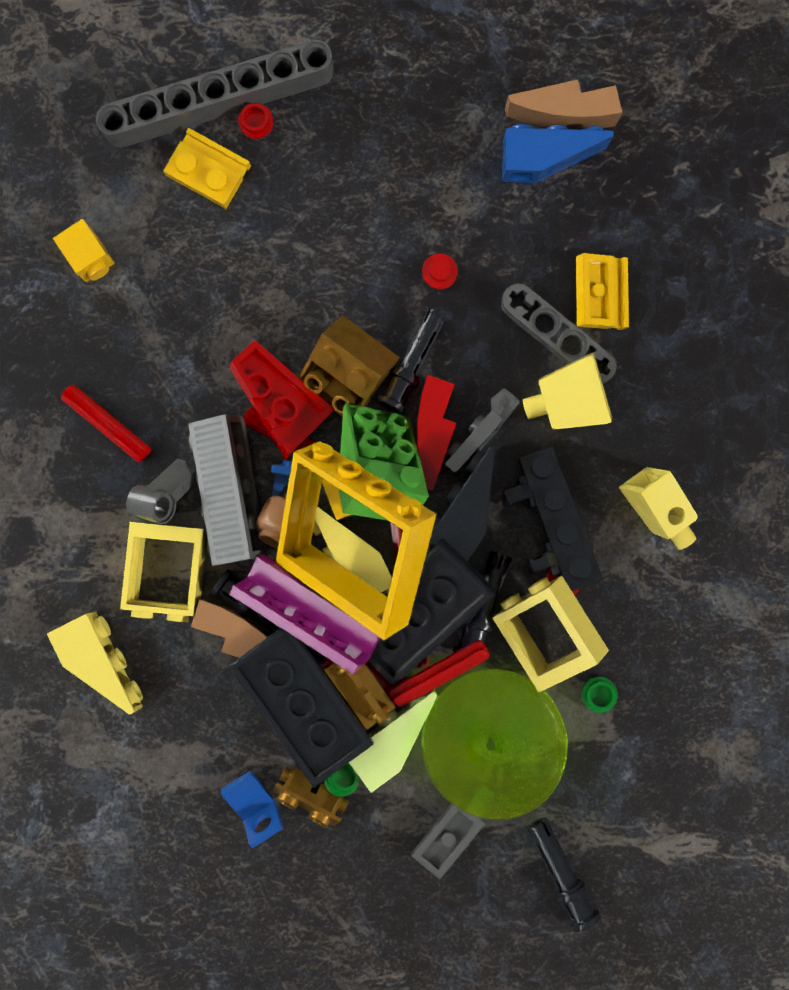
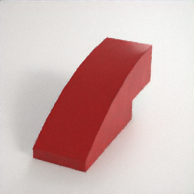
(432, 429)

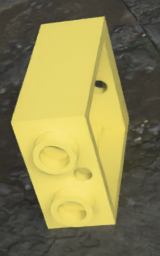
(133, 571)
(575, 621)

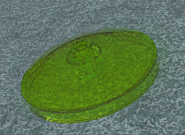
(526, 736)

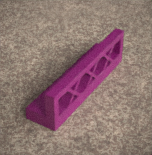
(305, 614)

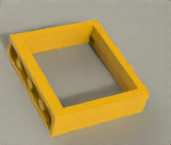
(329, 577)

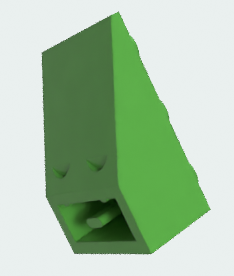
(385, 448)

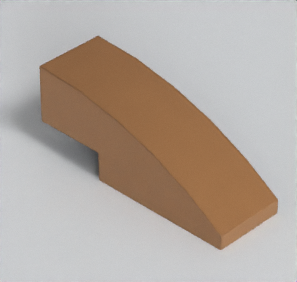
(566, 106)
(239, 631)

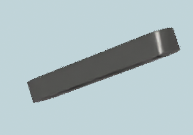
(562, 329)

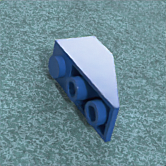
(540, 153)

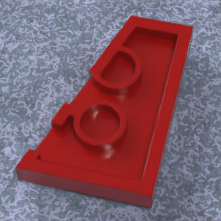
(279, 398)

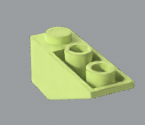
(392, 742)

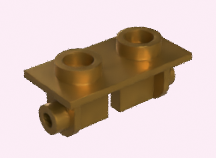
(362, 694)
(297, 793)

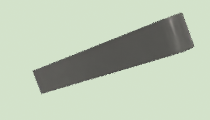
(199, 88)

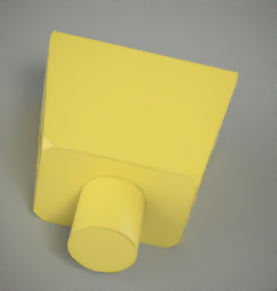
(571, 396)
(661, 505)

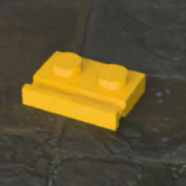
(207, 168)
(602, 291)

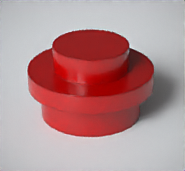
(255, 121)
(439, 271)

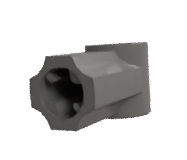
(159, 498)

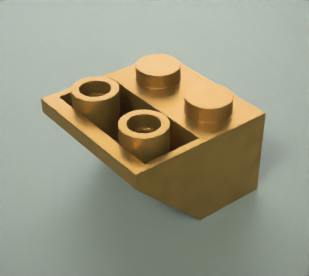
(347, 366)

